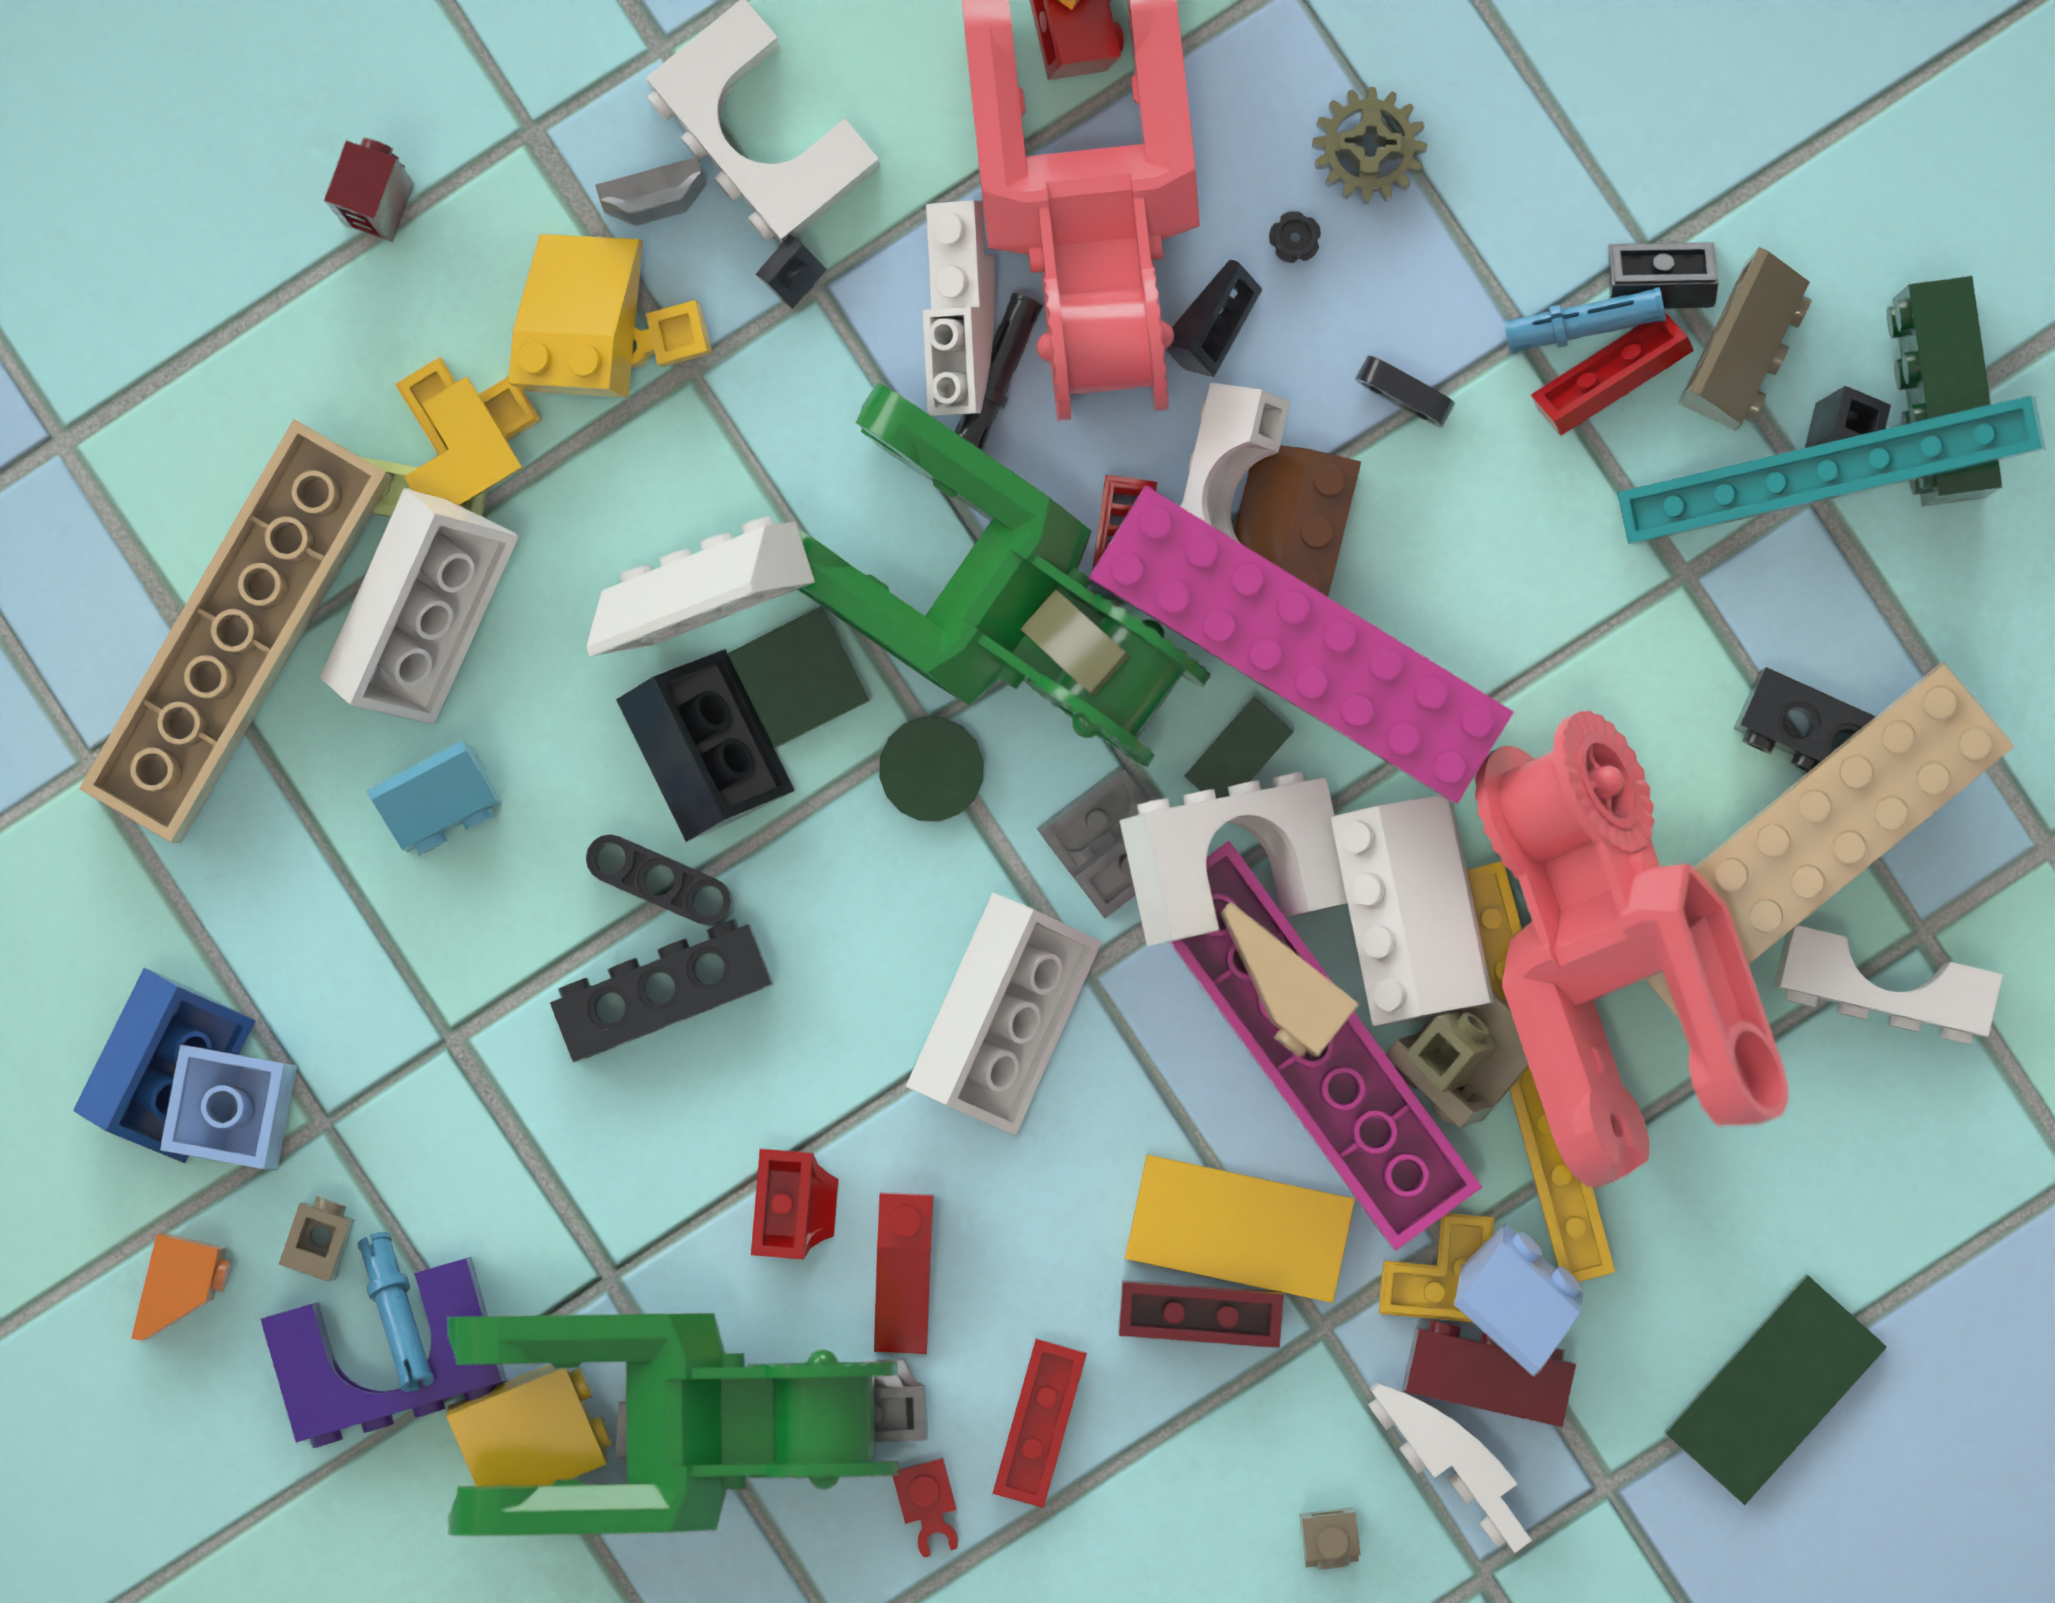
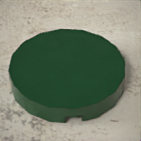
(931, 769)

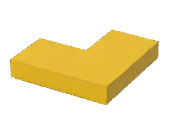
(504, 401)
(476, 446)
(1432, 1289)

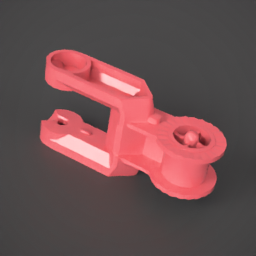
(1090, 213)
(1606, 919)

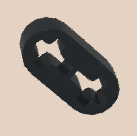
(1405, 391)

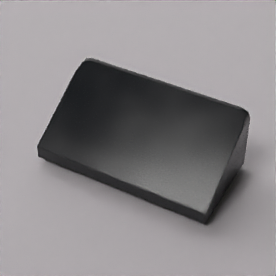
(1681, 270)

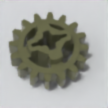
(1344, 145)

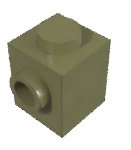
(1452, 1050)

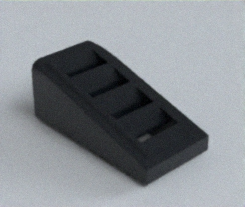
(1203, 333)

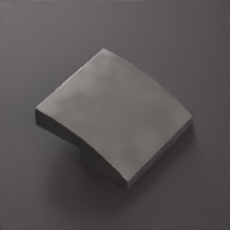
(1091, 841)

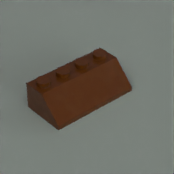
(1298, 511)

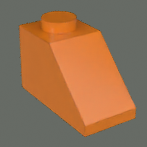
(178, 1282)

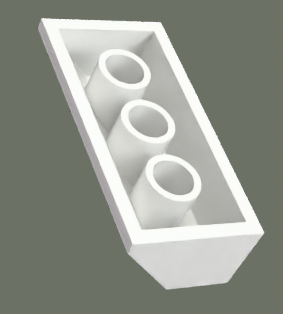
(700, 586)
(418, 608)
(1412, 910)
(1004, 1013)

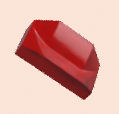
(792, 1204)

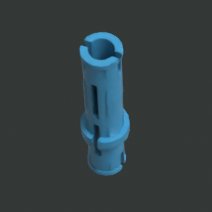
(1584, 320)
(389, 1291)

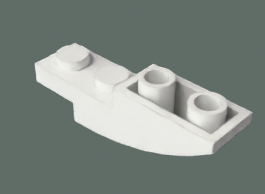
(962, 309)
(1442, 1443)

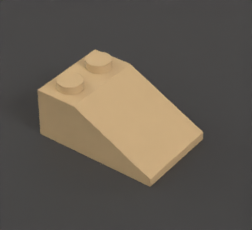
(1291, 991)

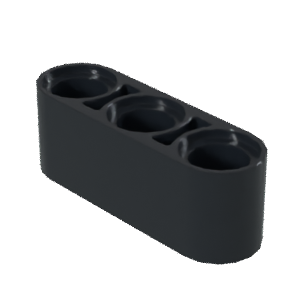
(634, 873)

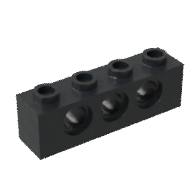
(1776, 695)
(743, 974)

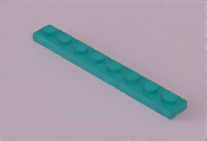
(1832, 470)

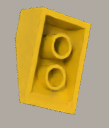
(577, 317)

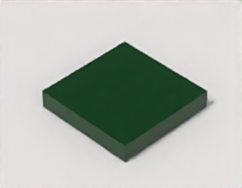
(798, 677)

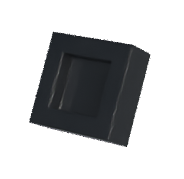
(791, 271)

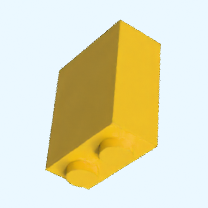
(531, 1430)

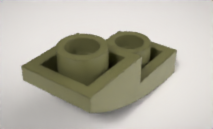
(1075, 642)

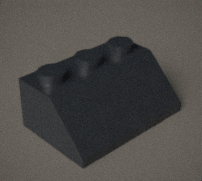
(705, 744)

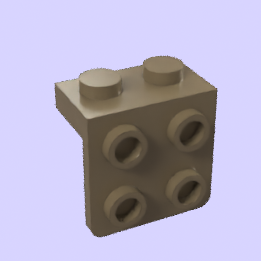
(1488, 1086)

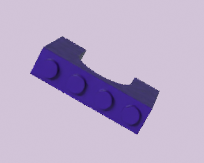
(325, 1400)

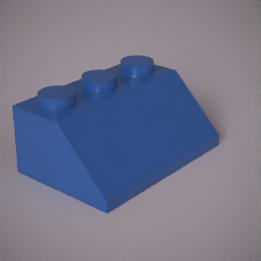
(137, 1067)

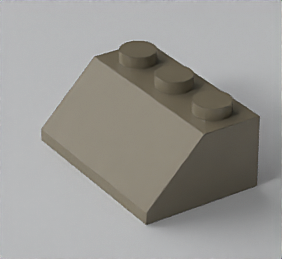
(1747, 341)

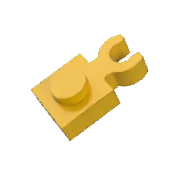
(672, 335)

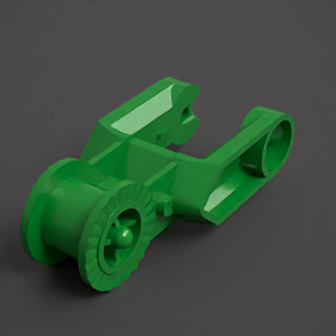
(1019, 560)
(690, 1423)

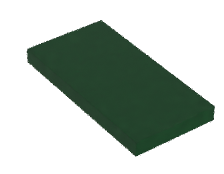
(1775, 1389)

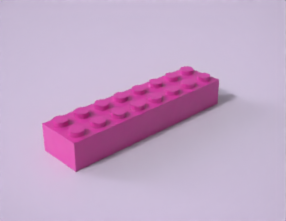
(1300, 645)
(1344, 1096)

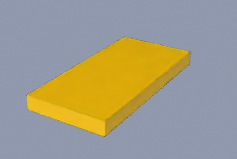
(1239, 1228)

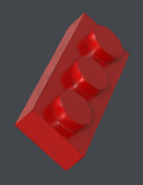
(1611, 373)
(1039, 1423)

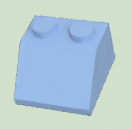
(228, 1107)
(1518, 1297)

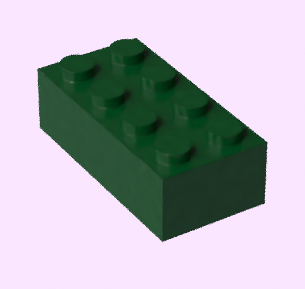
(1942, 374)

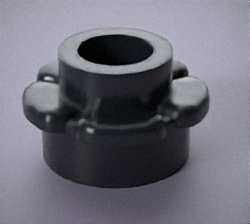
(1295, 223)

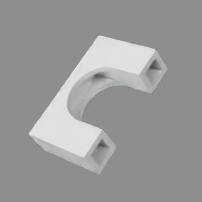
(783, 194)
(1171, 846)

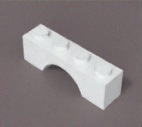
(1234, 434)
(1954, 998)

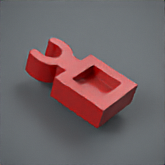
(925, 1496)

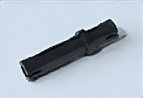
(1005, 356)

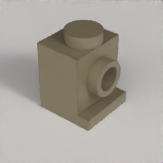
(301, 1251)
(1330, 1538)

